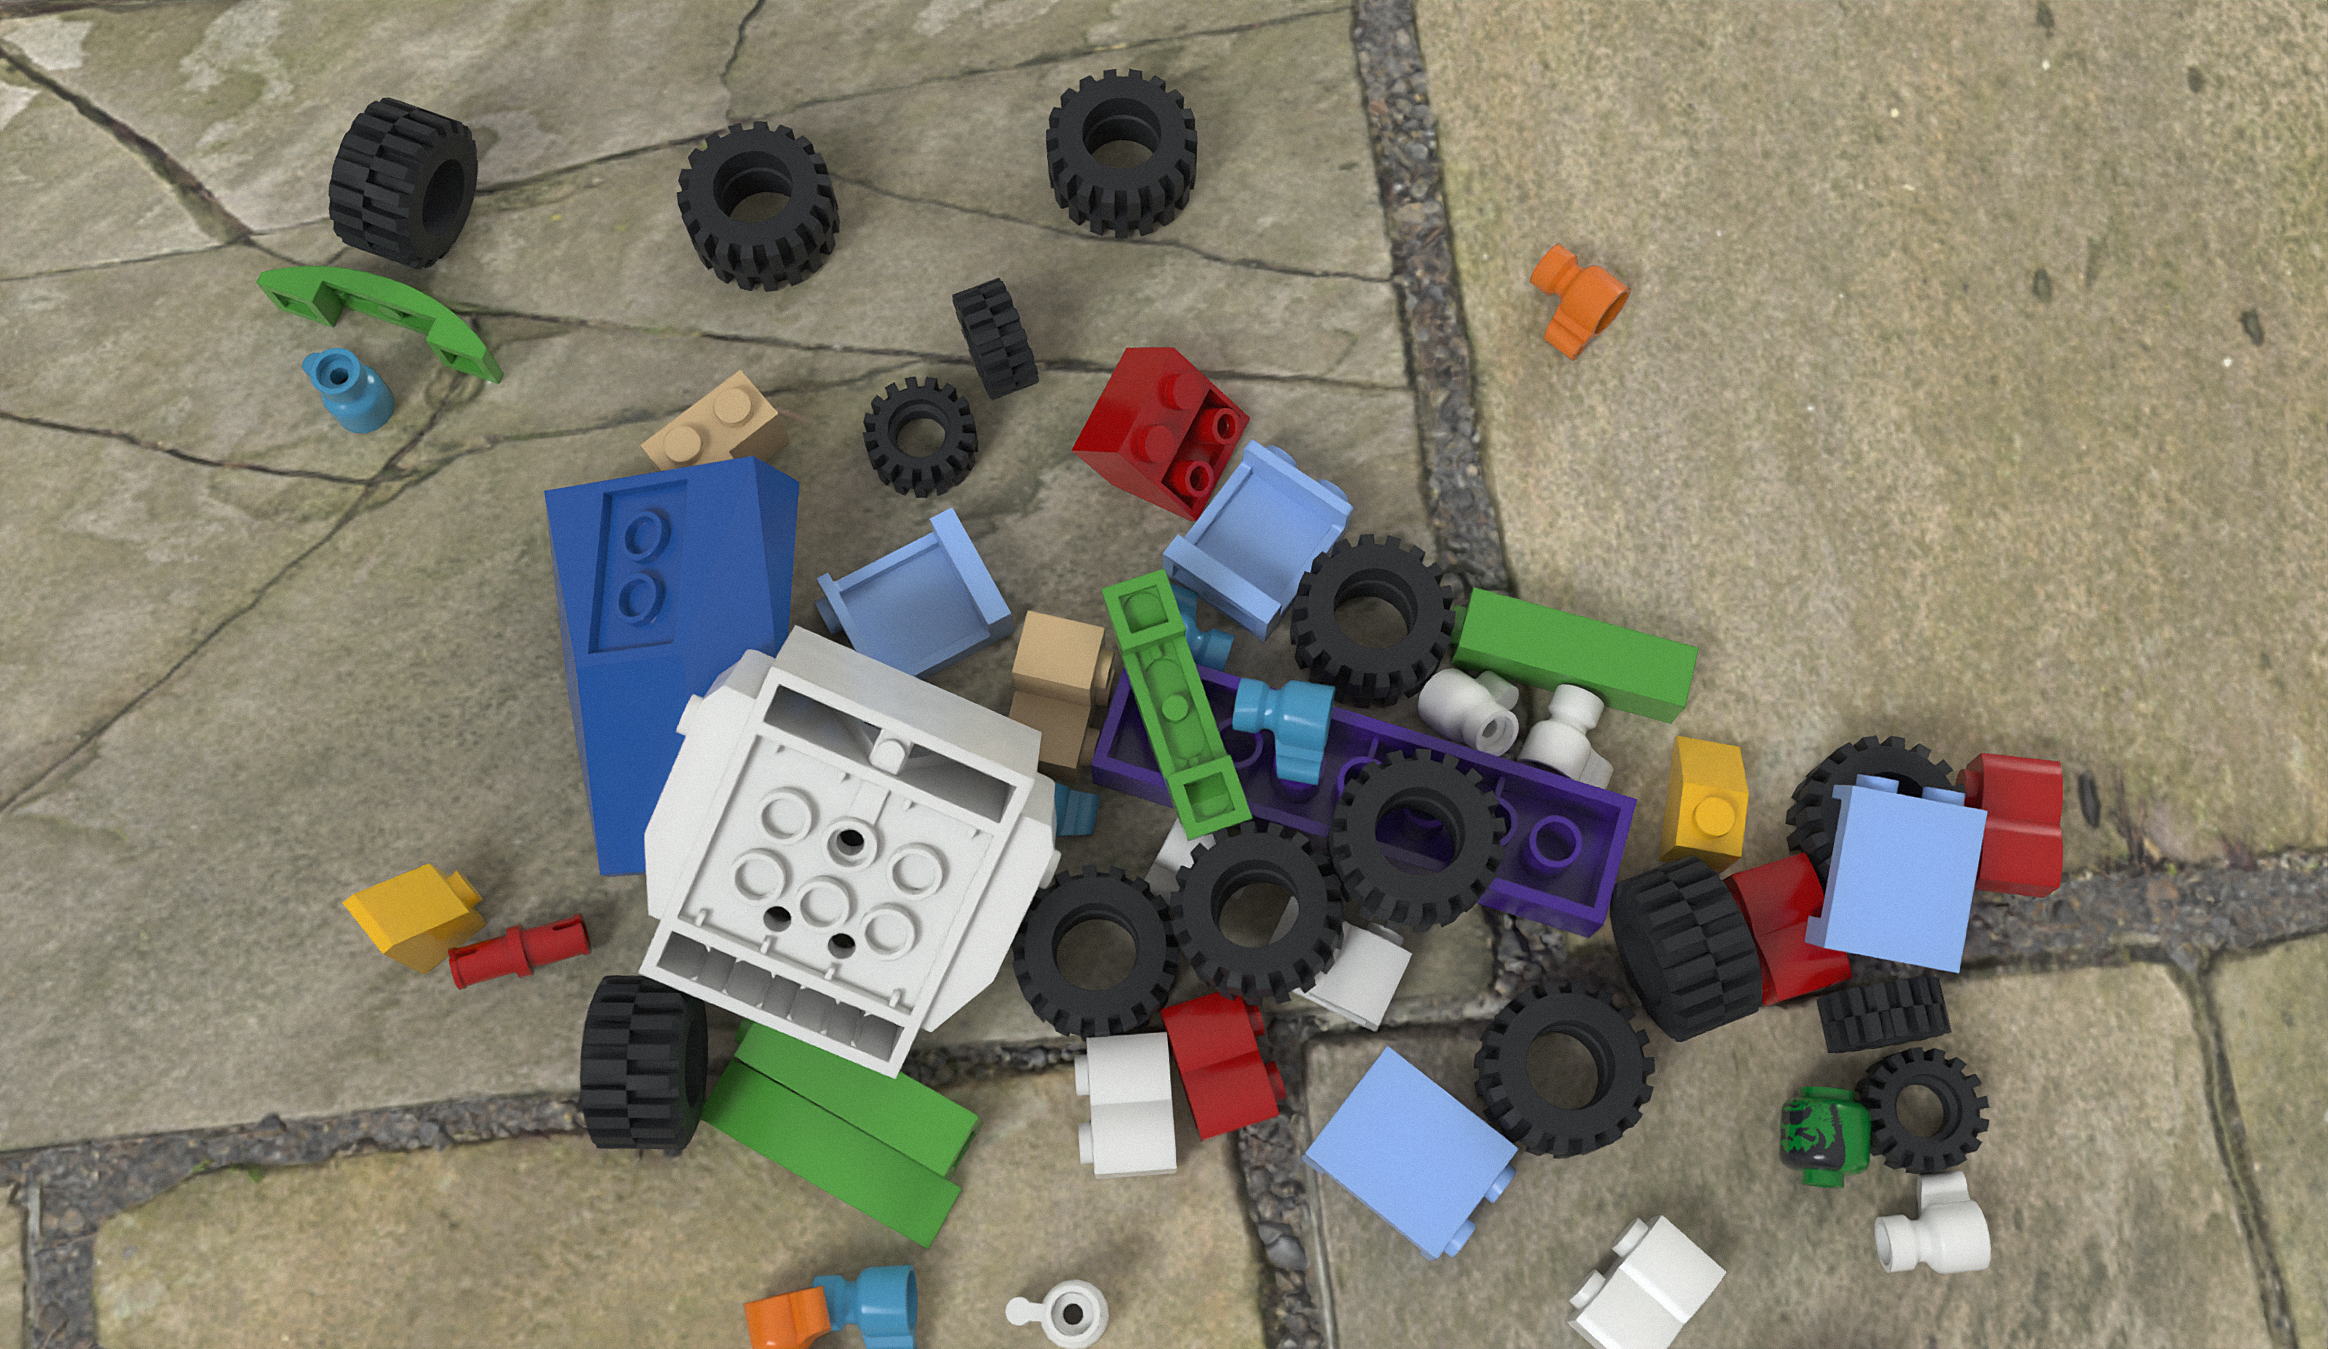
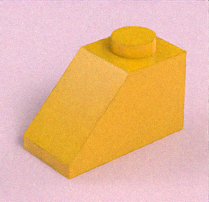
(1705, 803)
(418, 915)

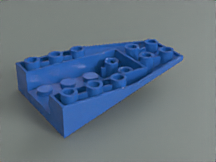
(655, 600)

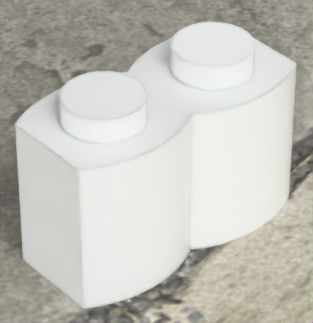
(1363, 971)
(1129, 1106)
(1646, 1291)

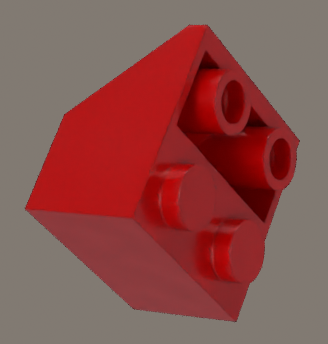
(1161, 431)

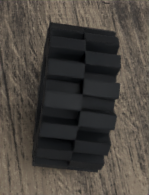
(995, 338)
(916, 403)
(1883, 1015)
(1959, 1103)

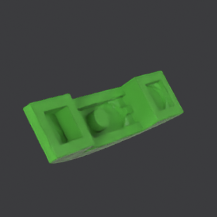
(324, 291)
(1174, 705)
(830, 1153)

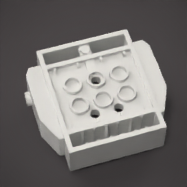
(756, 822)

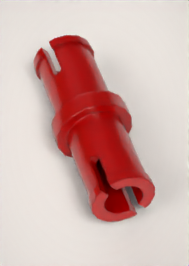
(519, 951)

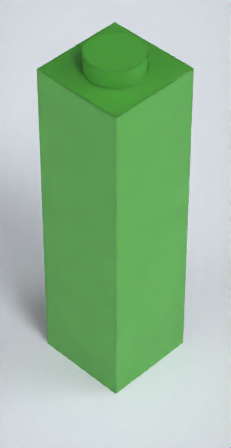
(1557, 648)
(888, 1109)

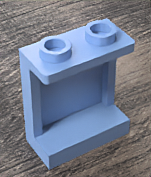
(1259, 539)
(919, 603)
(1900, 874)
(1413, 1155)

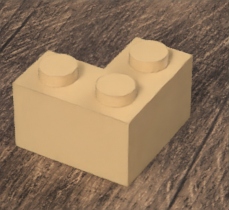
(719, 427)
(1058, 684)

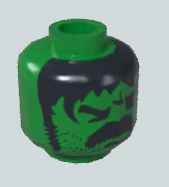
(1824, 1136)

